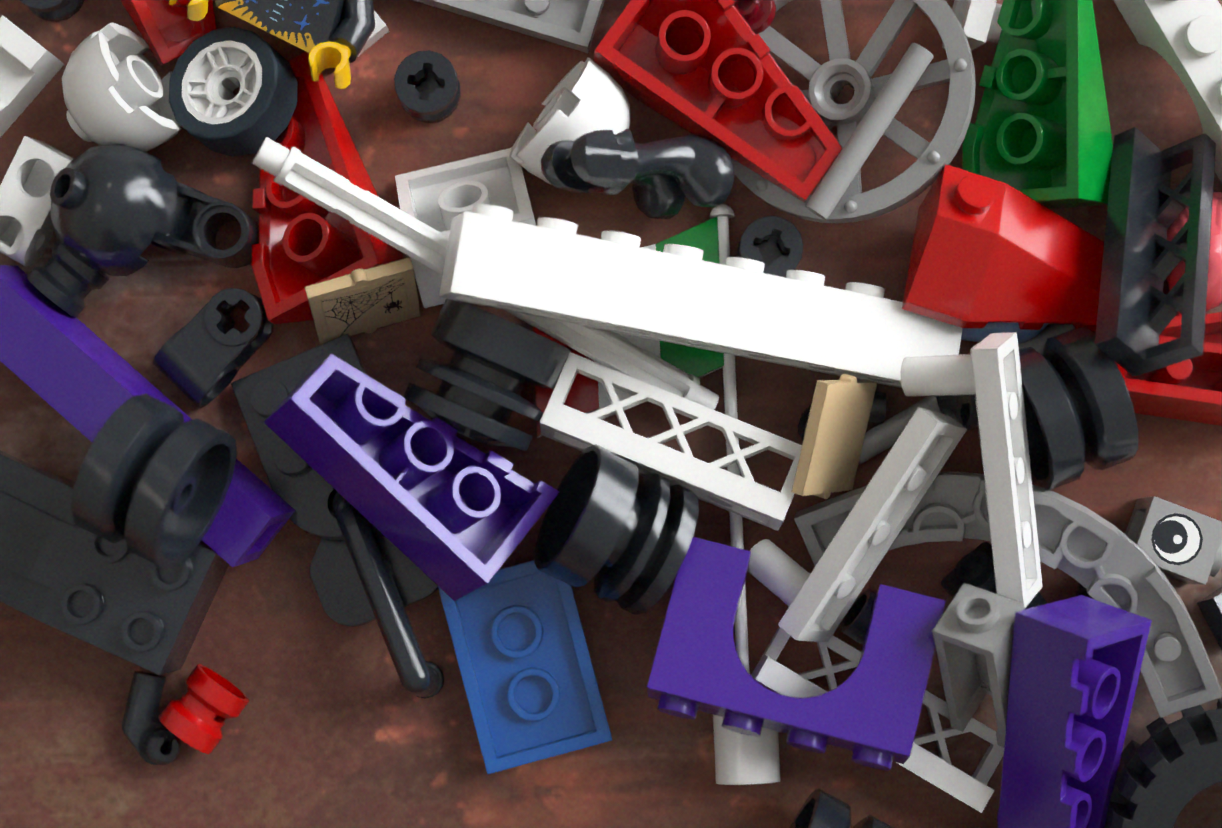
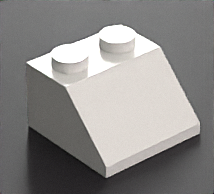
(449, 189)

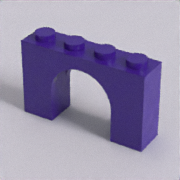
(868, 713)

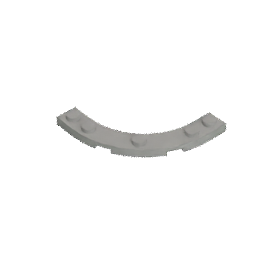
(1078, 544)

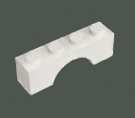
(1191, 42)

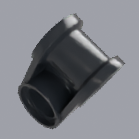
(196, 225)
(207, 350)

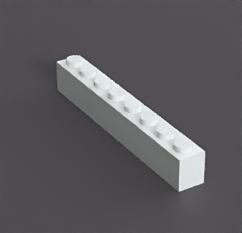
(684, 299)

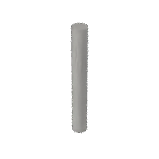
(869, 131)

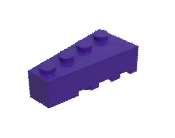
(410, 475)
(1068, 711)

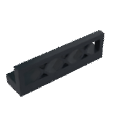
(1140, 258)

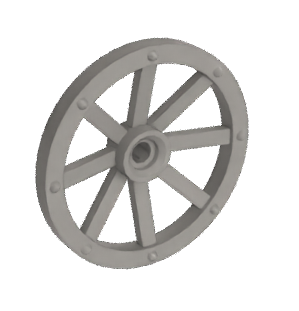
(831, 77)

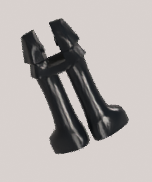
(658, 170)

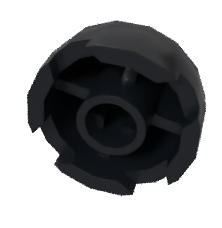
(112, 207)

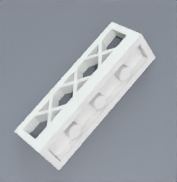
(705, 479)
(921, 762)

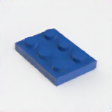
(526, 668)

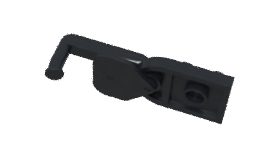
(355, 565)

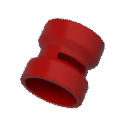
(201, 712)

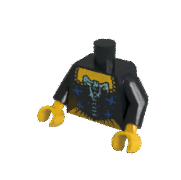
(324, 28)

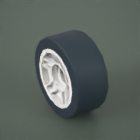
(205, 84)

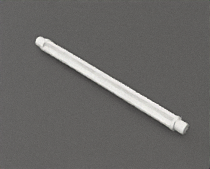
(430, 249)

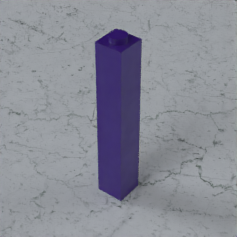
(90, 381)

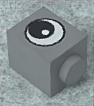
(1177, 539)

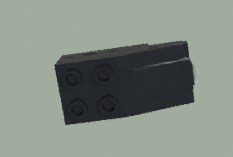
(95, 585)

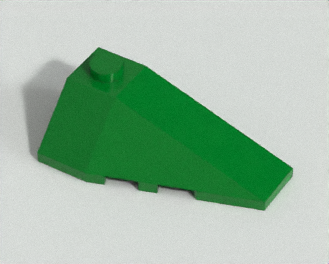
(1044, 106)

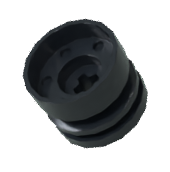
(486, 374)
(616, 530)

